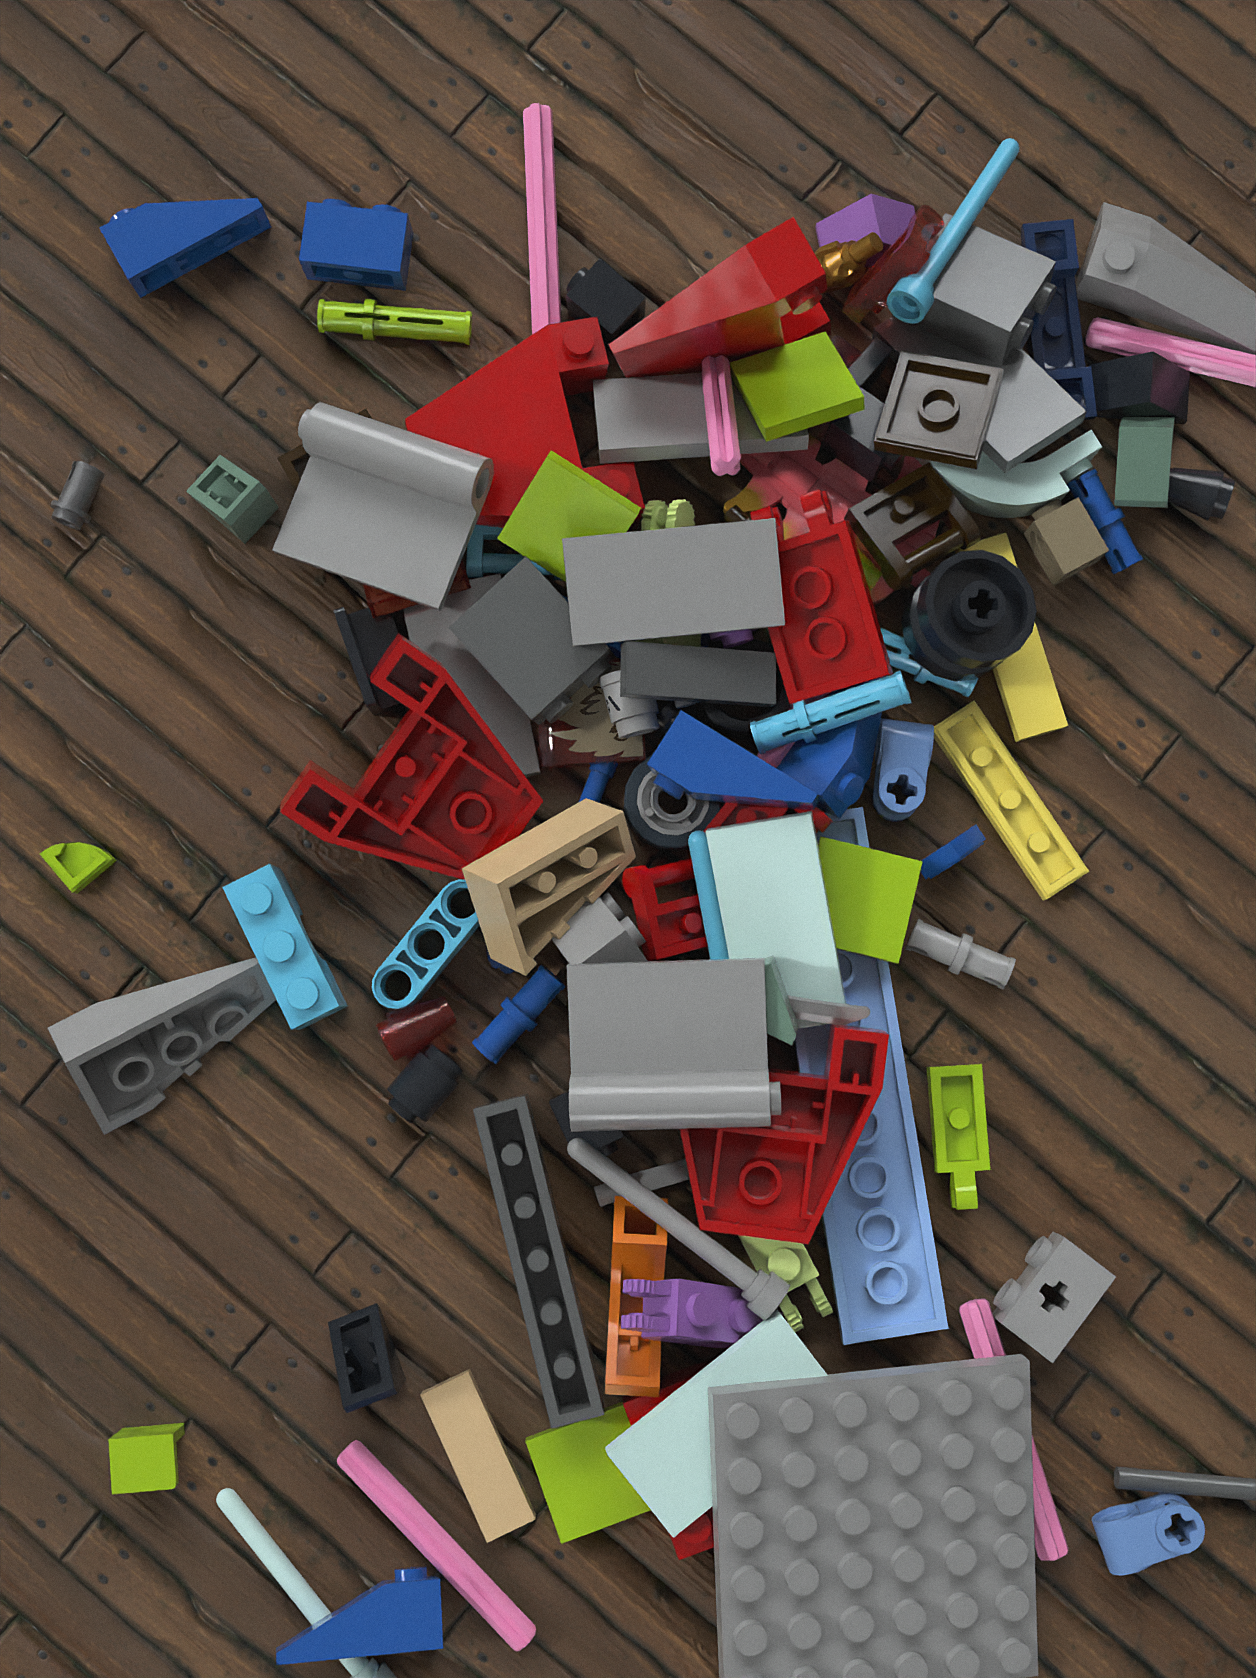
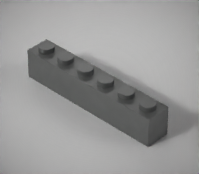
(539, 1261)

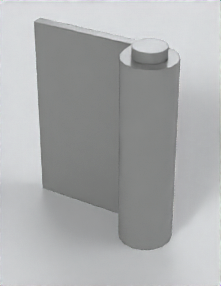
(383, 505)
(669, 1045)

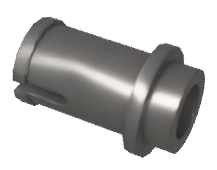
(77, 495)

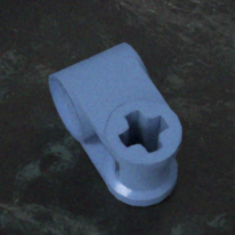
(901, 759)
(1139, 1536)

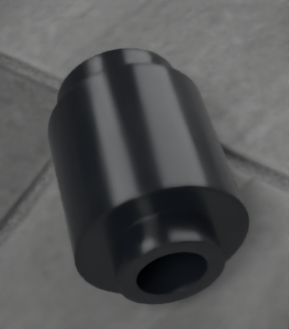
(424, 1084)

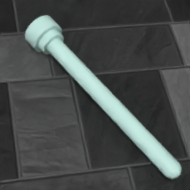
(289, 1576)

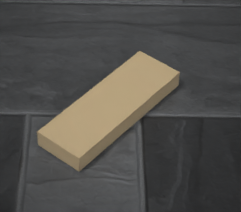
(478, 1455)

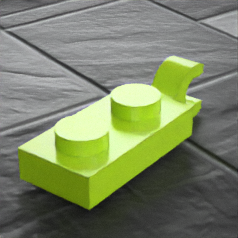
(959, 1129)

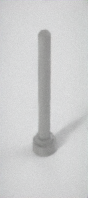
(760, 1289)

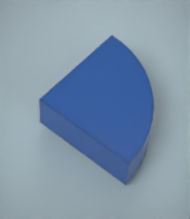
(952, 852)

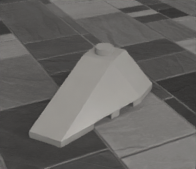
(1160, 279)
(143, 1041)

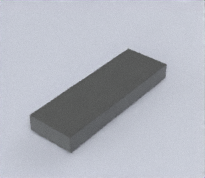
(697, 674)

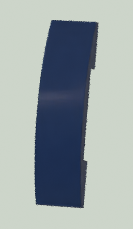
(1057, 334)

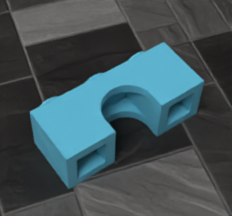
(282, 947)

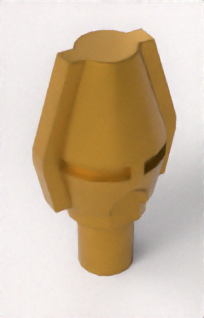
(846, 260)

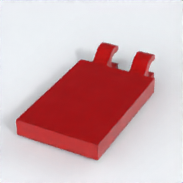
(828, 611)

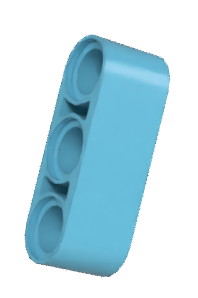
(406, 954)

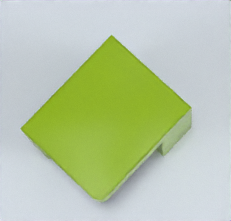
(144, 1458)

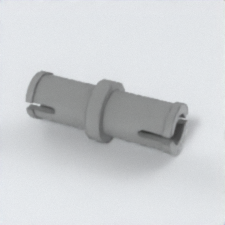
(961, 954)

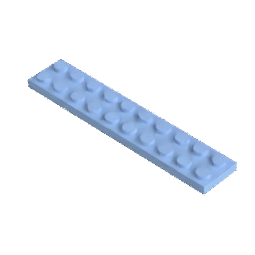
(879, 1210)

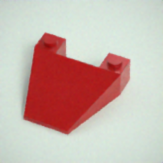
(739, 308)
(520, 413)
(434, 790)
(783, 1174)

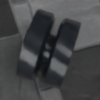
(968, 615)

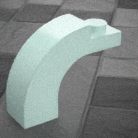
(1022, 488)

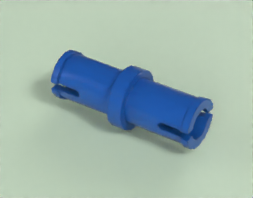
(1107, 520)
(518, 1014)

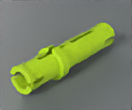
(393, 321)

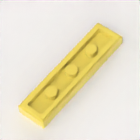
(1025, 676)
(1009, 801)

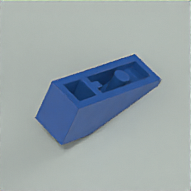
(172, 238)
(836, 762)
(718, 770)
(383, 1620)

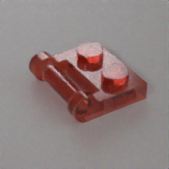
(902, 257)

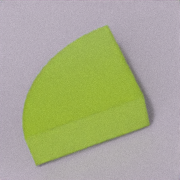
(77, 863)

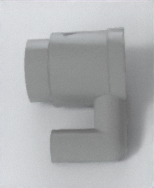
(631, 715)

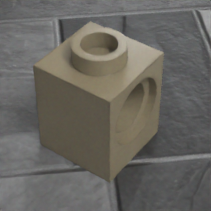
(1064, 539)

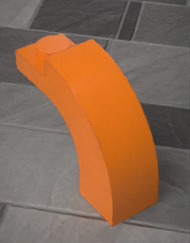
(640, 1254)

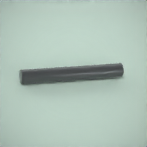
(1185, 1483)

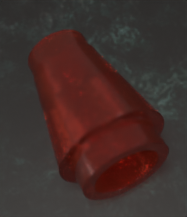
(415, 1027)

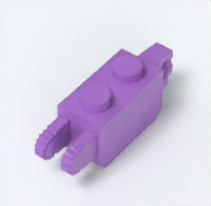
(689, 1312)

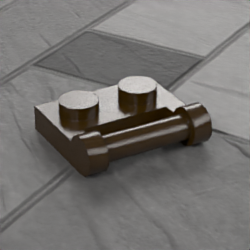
(902, 512)

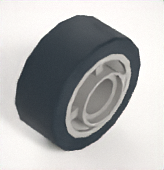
(654, 825)

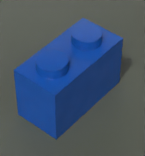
(356, 244)

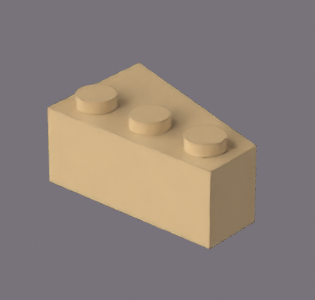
(544, 877)

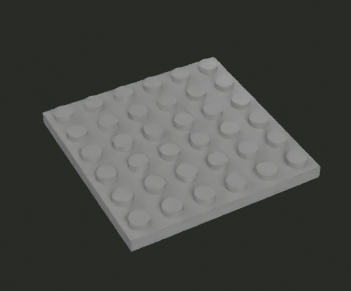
(876, 1523)

